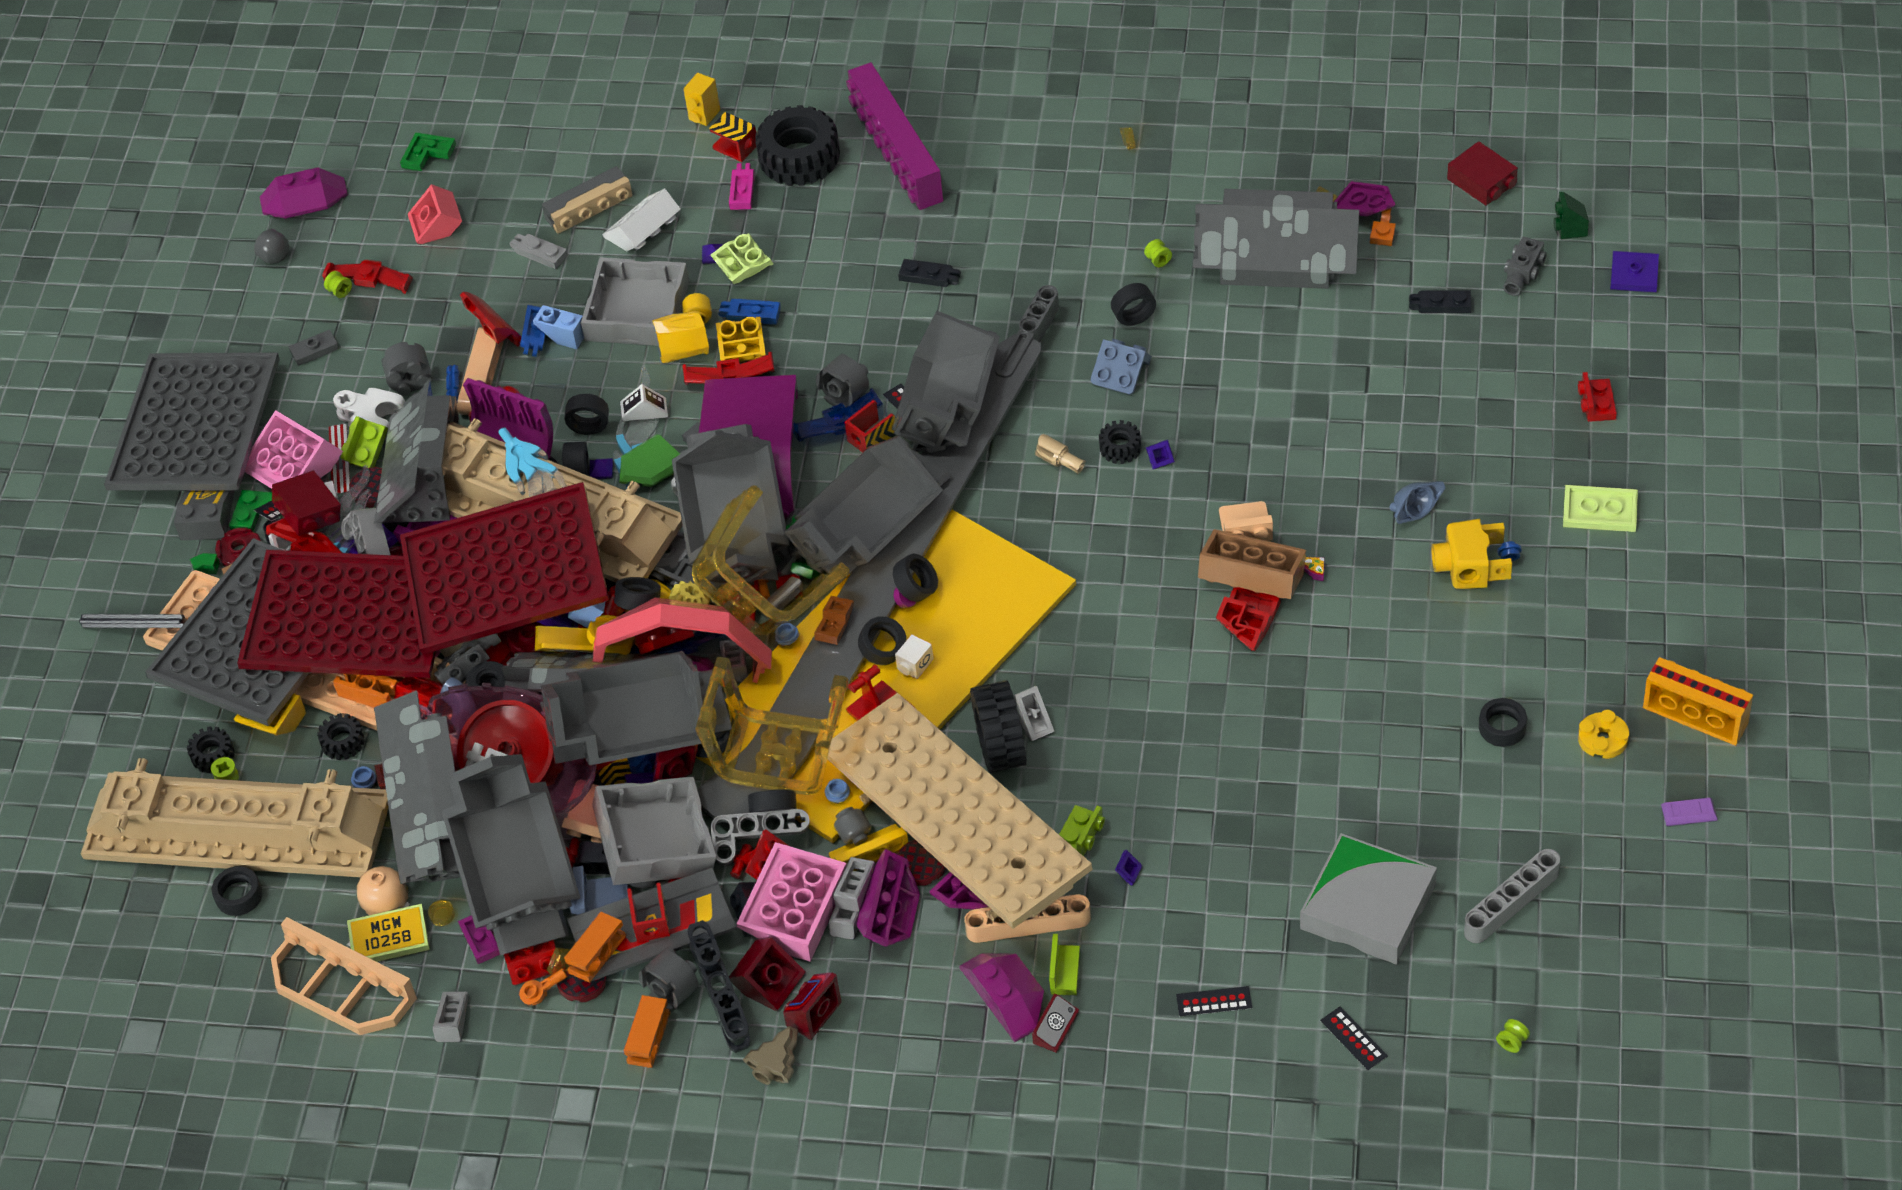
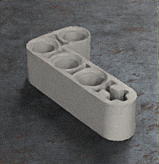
(367, 535)
(760, 819)

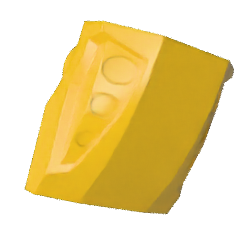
(681, 336)
(740, 339)

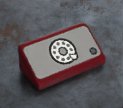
(1054, 1023)

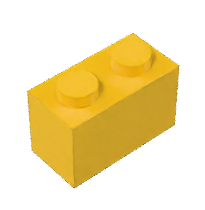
(702, 99)

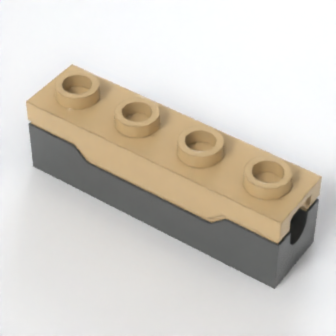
(587, 199)

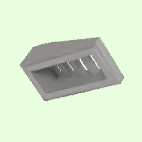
(736, 657)
(848, 898)
(841, 926)
(454, 1015)

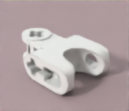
(370, 406)

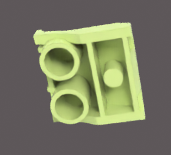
(741, 258)

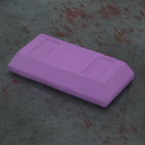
(1689, 811)

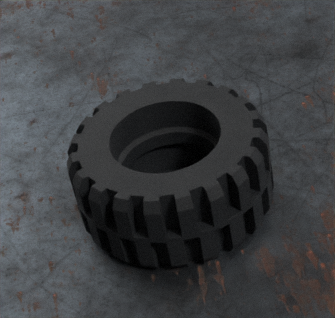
(793, 127)

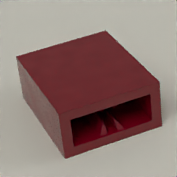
(1482, 173)
(306, 502)

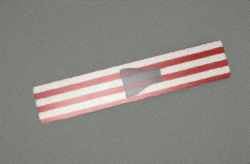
(340, 470)

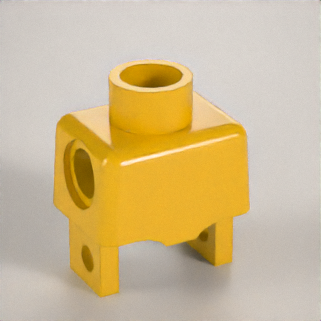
(1467, 557)

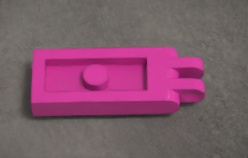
(741, 187)

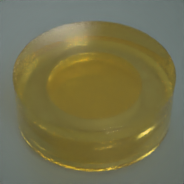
(441, 912)

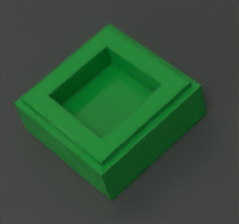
(802, 569)

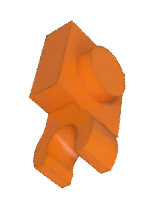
(1383, 231)

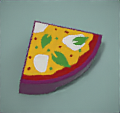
(1315, 567)

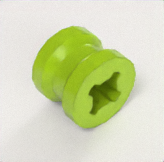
(1158, 253)
(338, 284)
(224, 769)
(1513, 1035)

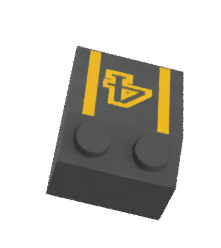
(203, 514)

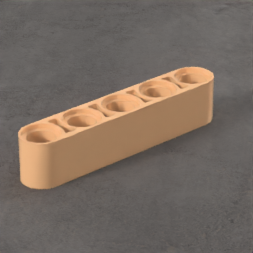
(481, 366)
(1044, 922)

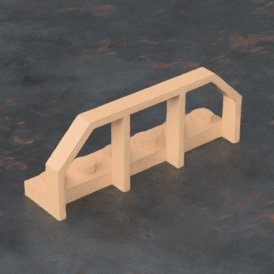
(355, 964)

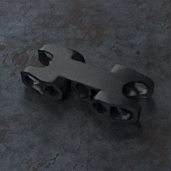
(724, 1001)

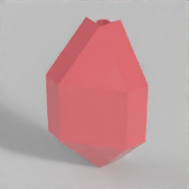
(684, 616)

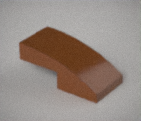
(834, 620)

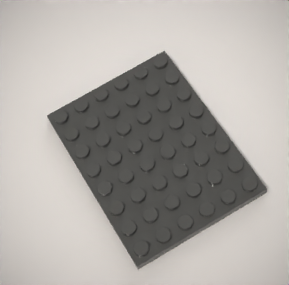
(192, 421)
(208, 645)

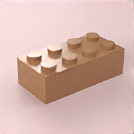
(1252, 564)

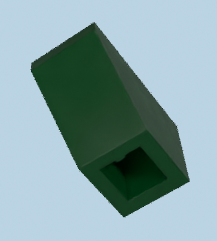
(1571, 217)

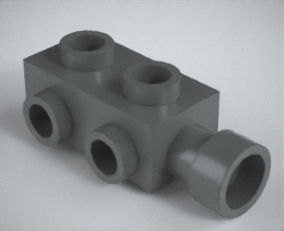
(1523, 264)
(464, 661)

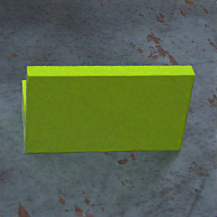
(1064, 968)

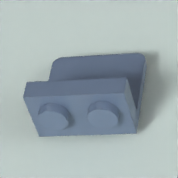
(1119, 366)
(595, 892)

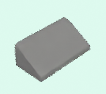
(785, 593)

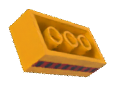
(1697, 701)

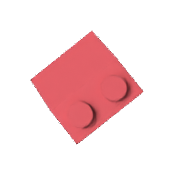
(434, 215)

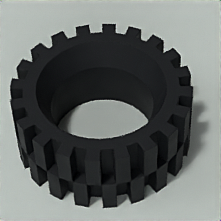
(998, 726)

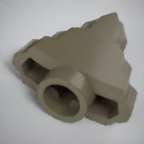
(774, 1058)

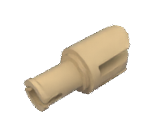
(1057, 454)

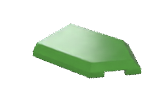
(648, 462)

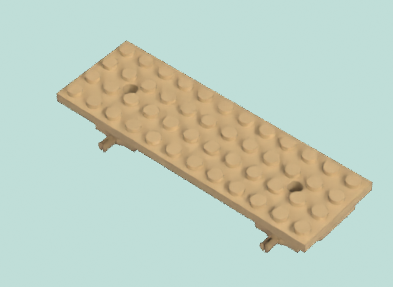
(628, 528)
(957, 811)
(236, 823)

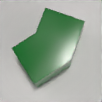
(206, 563)

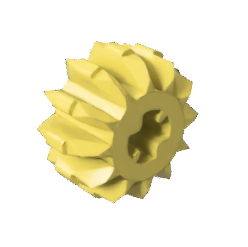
(688, 592)

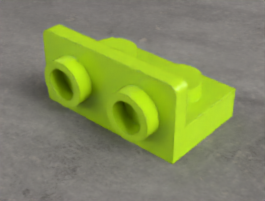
(363, 443)
(1082, 827)

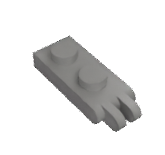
(539, 250)

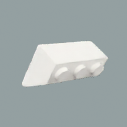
(643, 221)

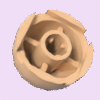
(381, 890)

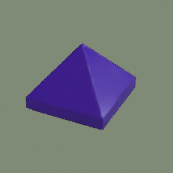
(707, 250)
(1160, 454)
(601, 468)
(1128, 867)

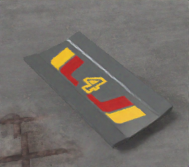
(686, 902)

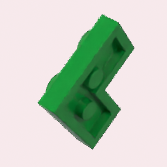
(424, 146)
(244, 513)

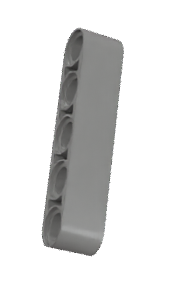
(1508, 905)

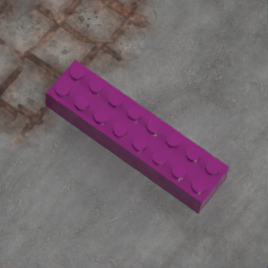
(894, 136)

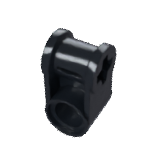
(592, 858)

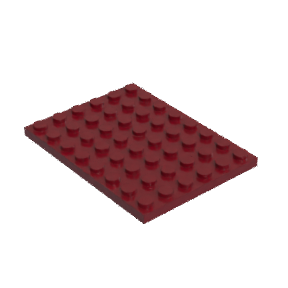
(503, 568)
(333, 616)

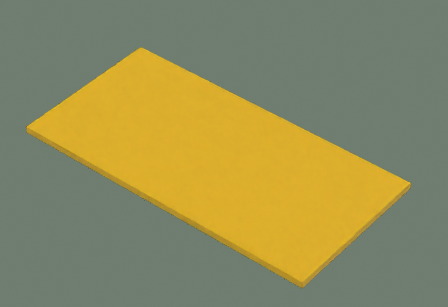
(975, 619)

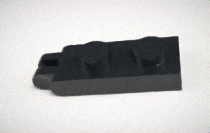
(928, 273)
(1441, 301)

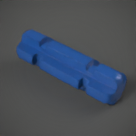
(452, 381)

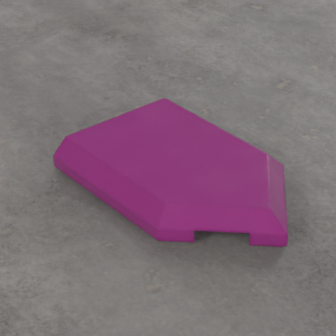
(1366, 198)

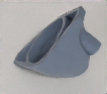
(1416, 500)

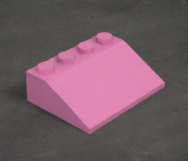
(288, 451)
(792, 900)

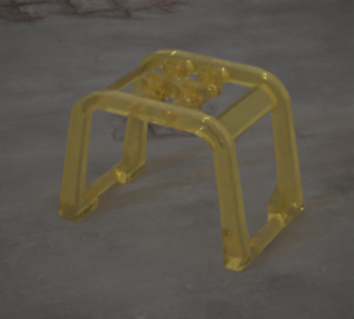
(738, 595)
(725, 765)

